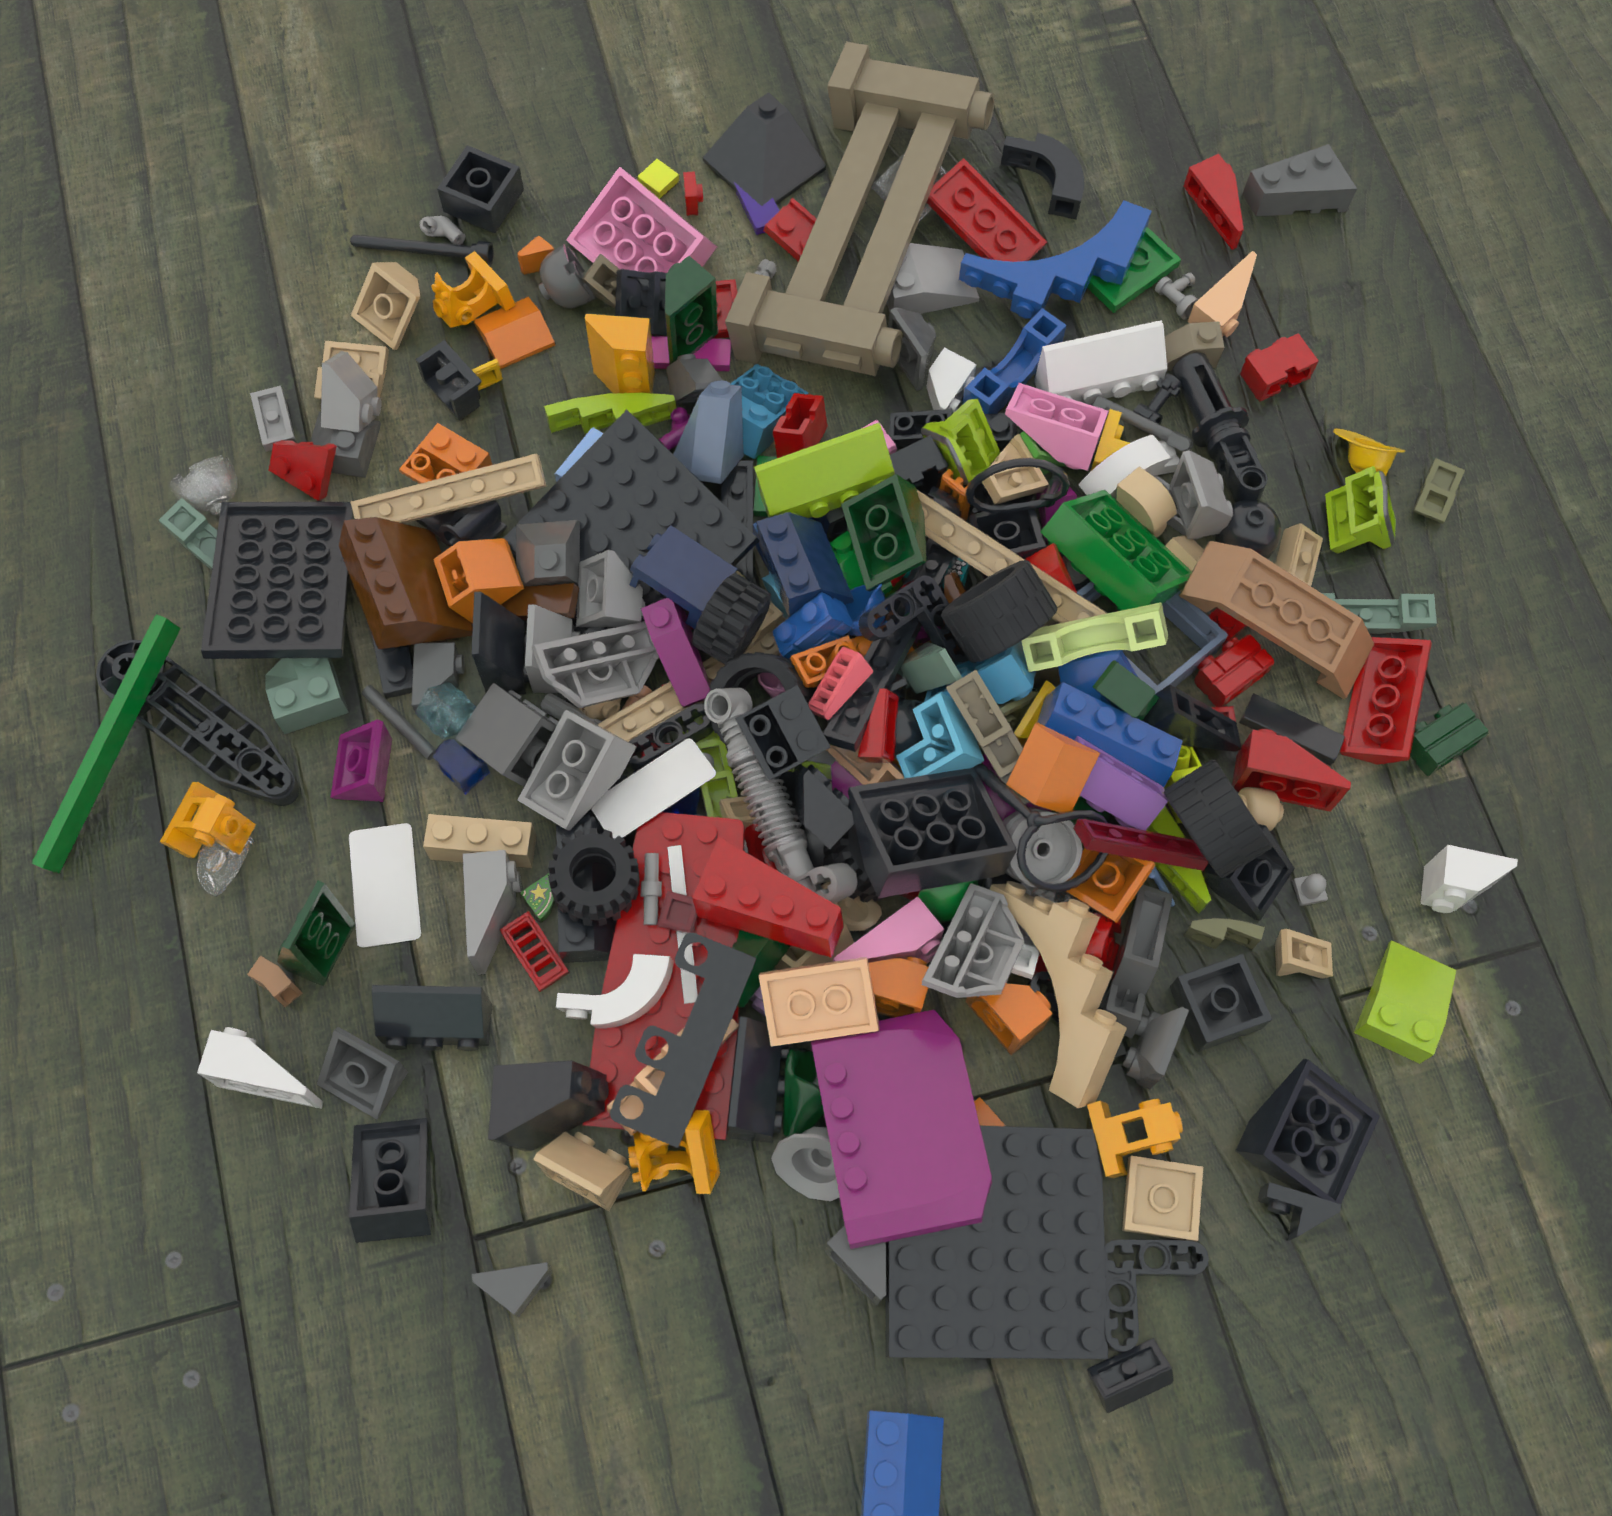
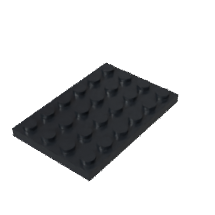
(277, 582)

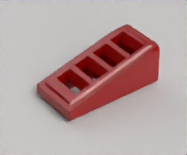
(879, 736)
(517, 927)

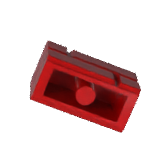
(1233, 670)

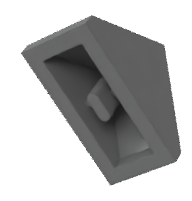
(514, 1286)

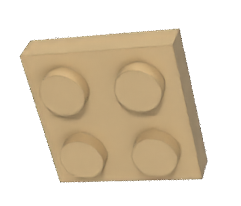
(1162, 1198)

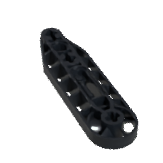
(211, 735)

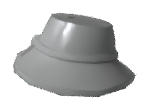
(807, 1164)

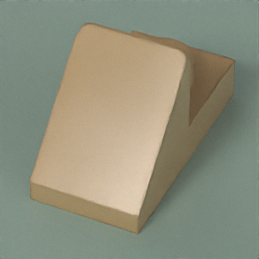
(1302, 954)

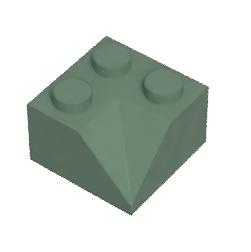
(304, 692)

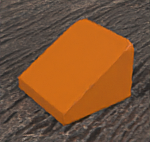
(533, 254)

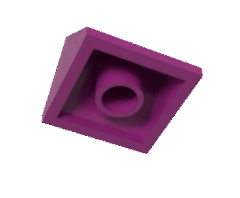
(362, 763)

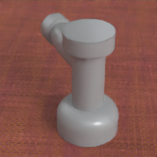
(1173, 291)

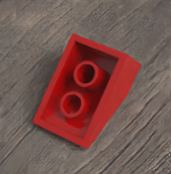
(1288, 770)

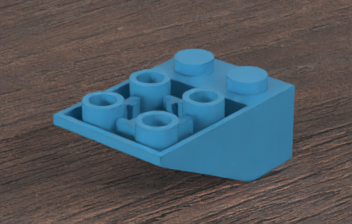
(763, 403)

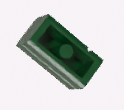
(1446, 738)

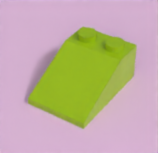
(1407, 1003)

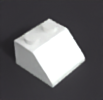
(1461, 875)

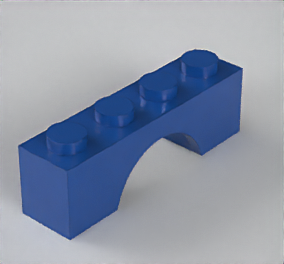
(996, 386)

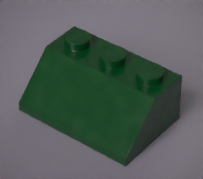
(689, 308)

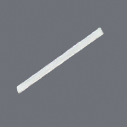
(678, 886)

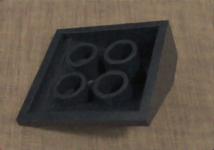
(765, 153)
(1310, 1133)

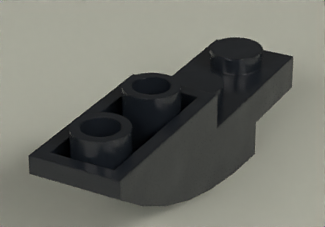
(907, 426)

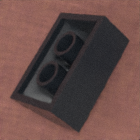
(431, 1016)
(756, 1084)

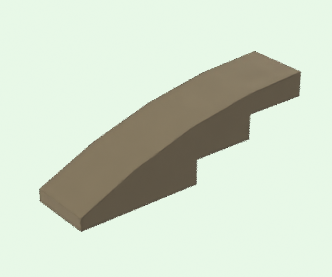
(987, 724)

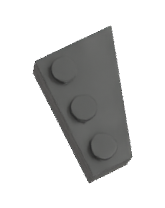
(1300, 182)

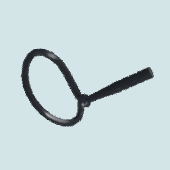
(1046, 500)
(1034, 822)

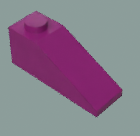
(675, 649)

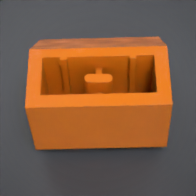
(443, 455)
(477, 567)

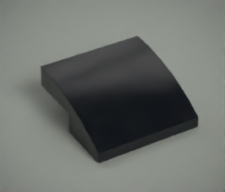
(642, 297)

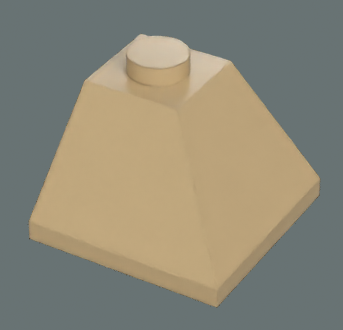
(387, 302)

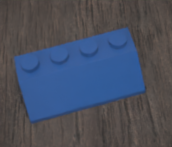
(1111, 730)
(902, 1465)

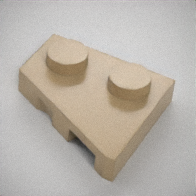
(1016, 481)

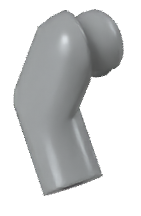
(442, 227)

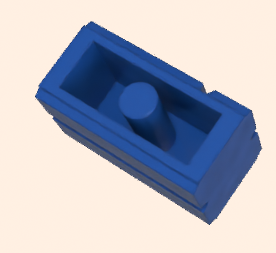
(812, 625)

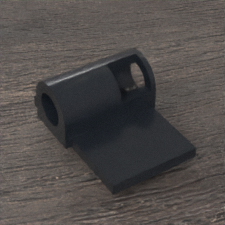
(467, 524)

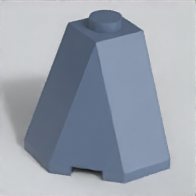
(713, 433)

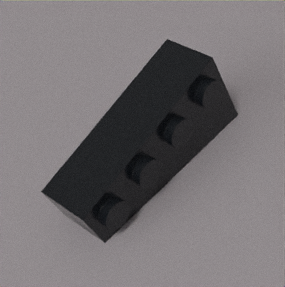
(917, 463)

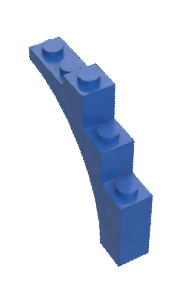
(1066, 274)

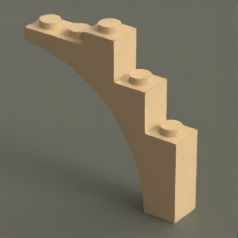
(1079, 981)

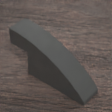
(1138, 957)

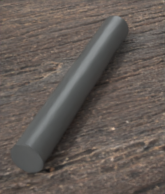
(399, 722)

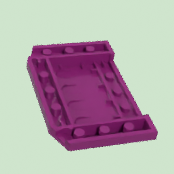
(902, 1129)

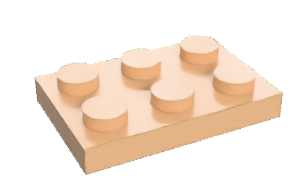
(819, 1001)

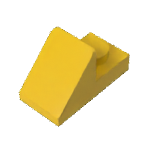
(1110, 438)

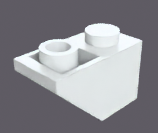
(948, 380)

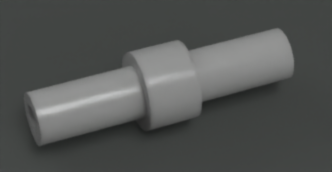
(651, 888)

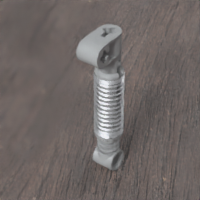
(784, 842)

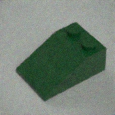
(886, 530)

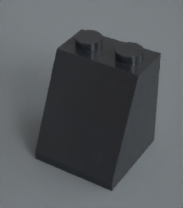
(543, 1101)

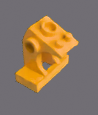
(458, 303)
(212, 823)
(1161, 1125)
(699, 1159)

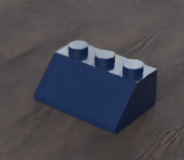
(801, 560)

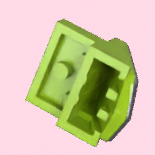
(964, 440)
(1361, 512)

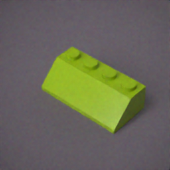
(825, 474)

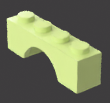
(1119, 630)

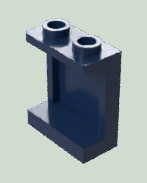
(681, 571)

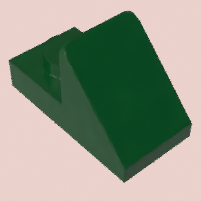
(1126, 691)

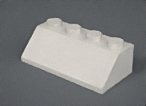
(1104, 364)

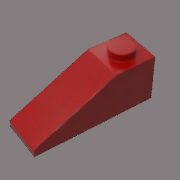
(1216, 194)

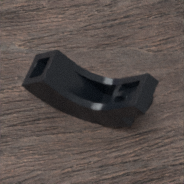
(1054, 164)

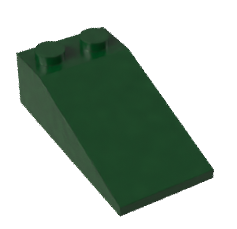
(316, 936)

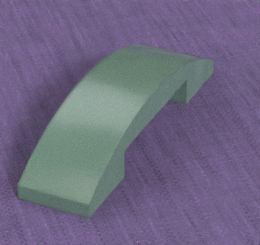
(191, 531)
(1393, 615)

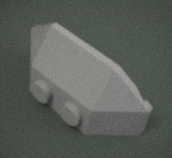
(598, 664)
(976, 947)

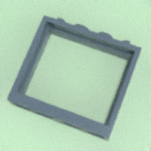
(1191, 622)

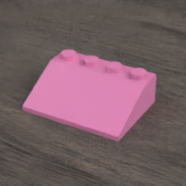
(637, 229)

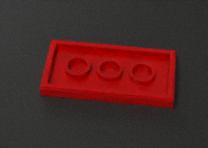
(983, 216)

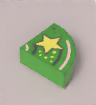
(539, 898)

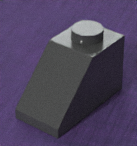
(690, 377)
(434, 666)

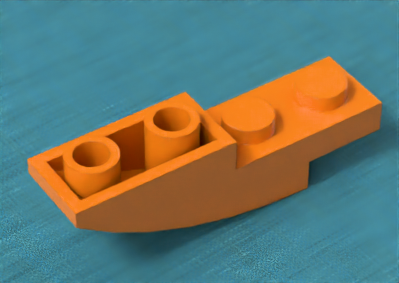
(814, 662)

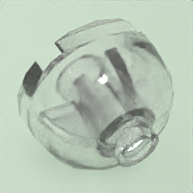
(207, 484)

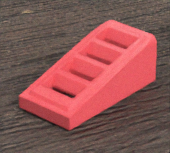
(839, 683)

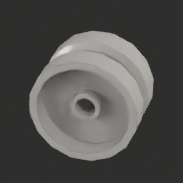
(1057, 852)

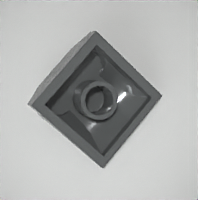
(1154, 1047)

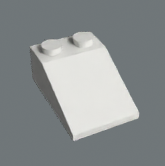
(240, 1065)

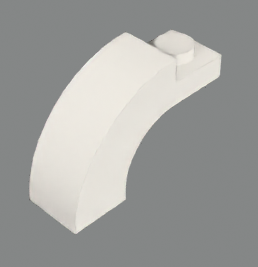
(1147, 452)
(626, 1003)

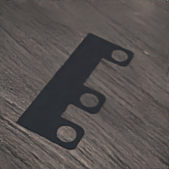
(694, 1052)

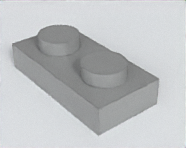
(272, 416)

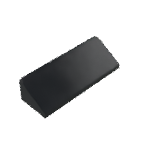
(1311, 736)

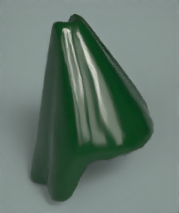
(801, 1092)

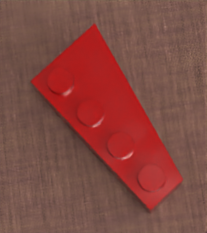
(765, 902)

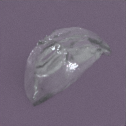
(219, 866)

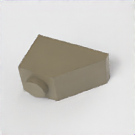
(1195, 338)

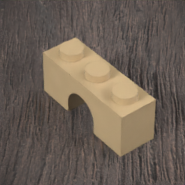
(453, 836)

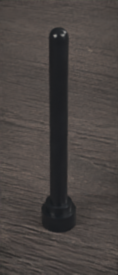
(482, 248)

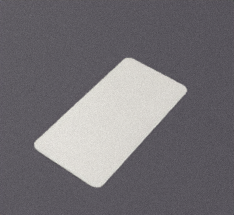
(653, 788)
(384, 885)

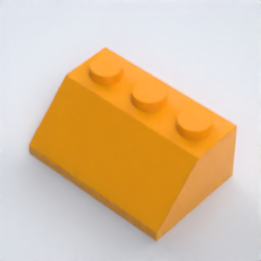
(621, 352)

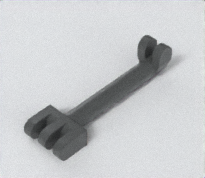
(1171, 437)

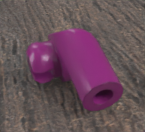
(680, 420)

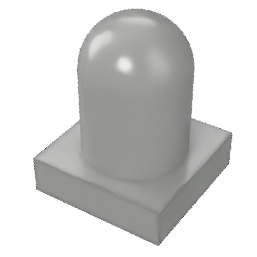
(1310, 889)

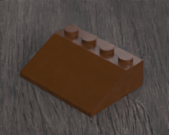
(399, 582)

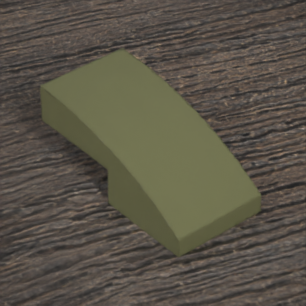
(1438, 490)
(1215, 930)

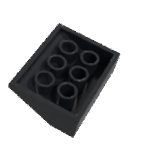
(929, 832)

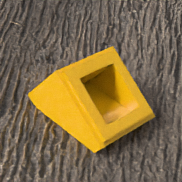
(488, 373)

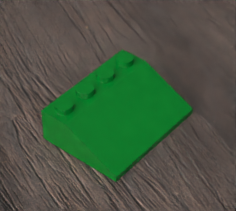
(1115, 551)

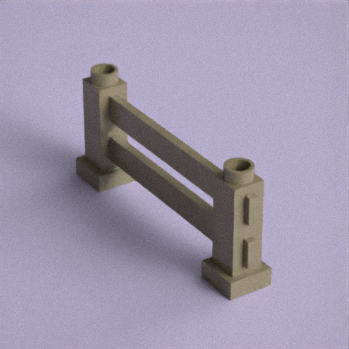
(871, 102)

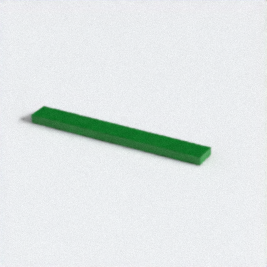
(106, 745)

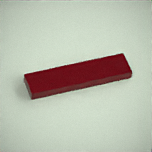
(1140, 844)

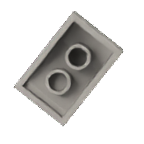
(930, 280)
(575, 770)
(489, 902)

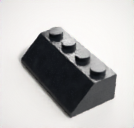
(581, 941)

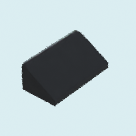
(1131, 1375)

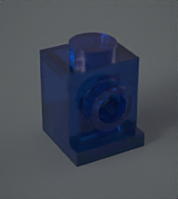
(460, 765)

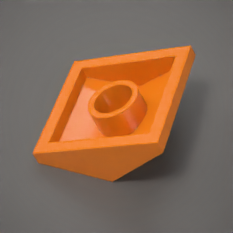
(515, 332)
(1052, 769)

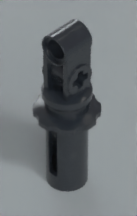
(1220, 428)

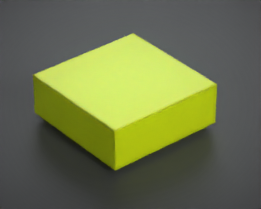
(658, 178)

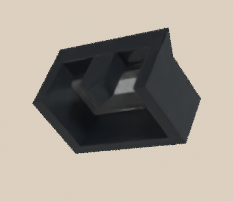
(450, 379)

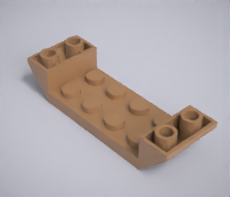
(1282, 611)

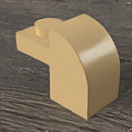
(1146, 500)

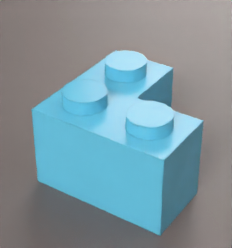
(946, 741)

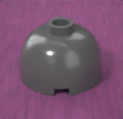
(563, 280)

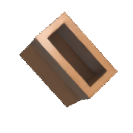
(275, 981)

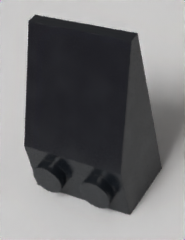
(499, 645)
(390, 1181)

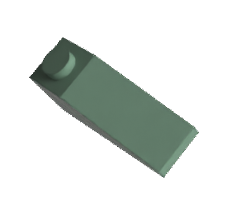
(928, 668)

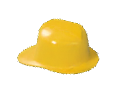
(1367, 452)

